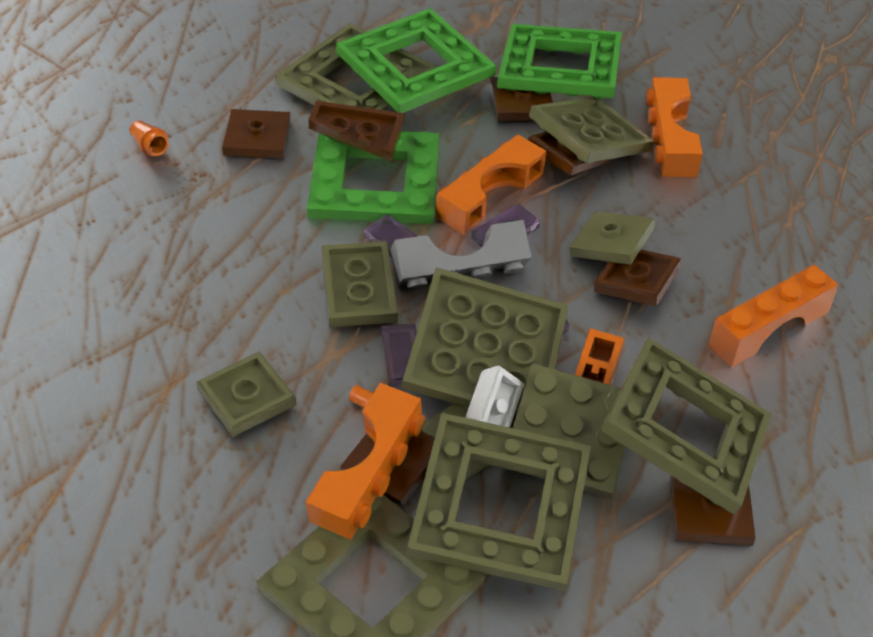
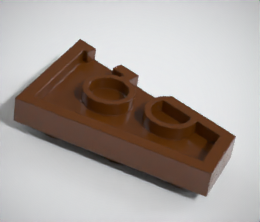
(359, 126)

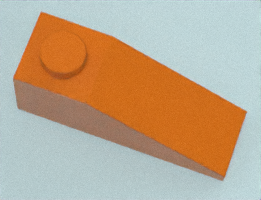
(601, 357)

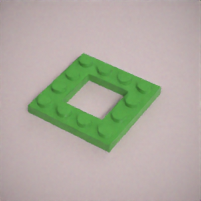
(367, 51)
(599, 80)
(414, 205)

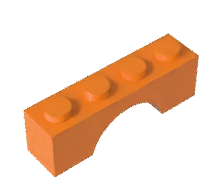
(676, 149)
(512, 164)
(746, 327)
(345, 497)

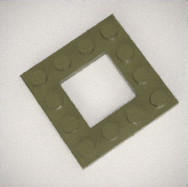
(307, 73)
(629, 422)
(535, 561)
(296, 578)

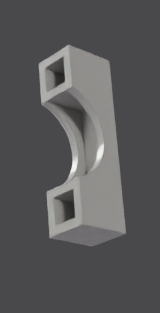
(503, 248)

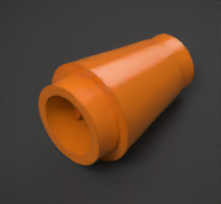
(149, 138)

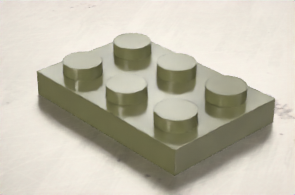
(359, 284)

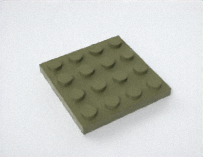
(478, 327)

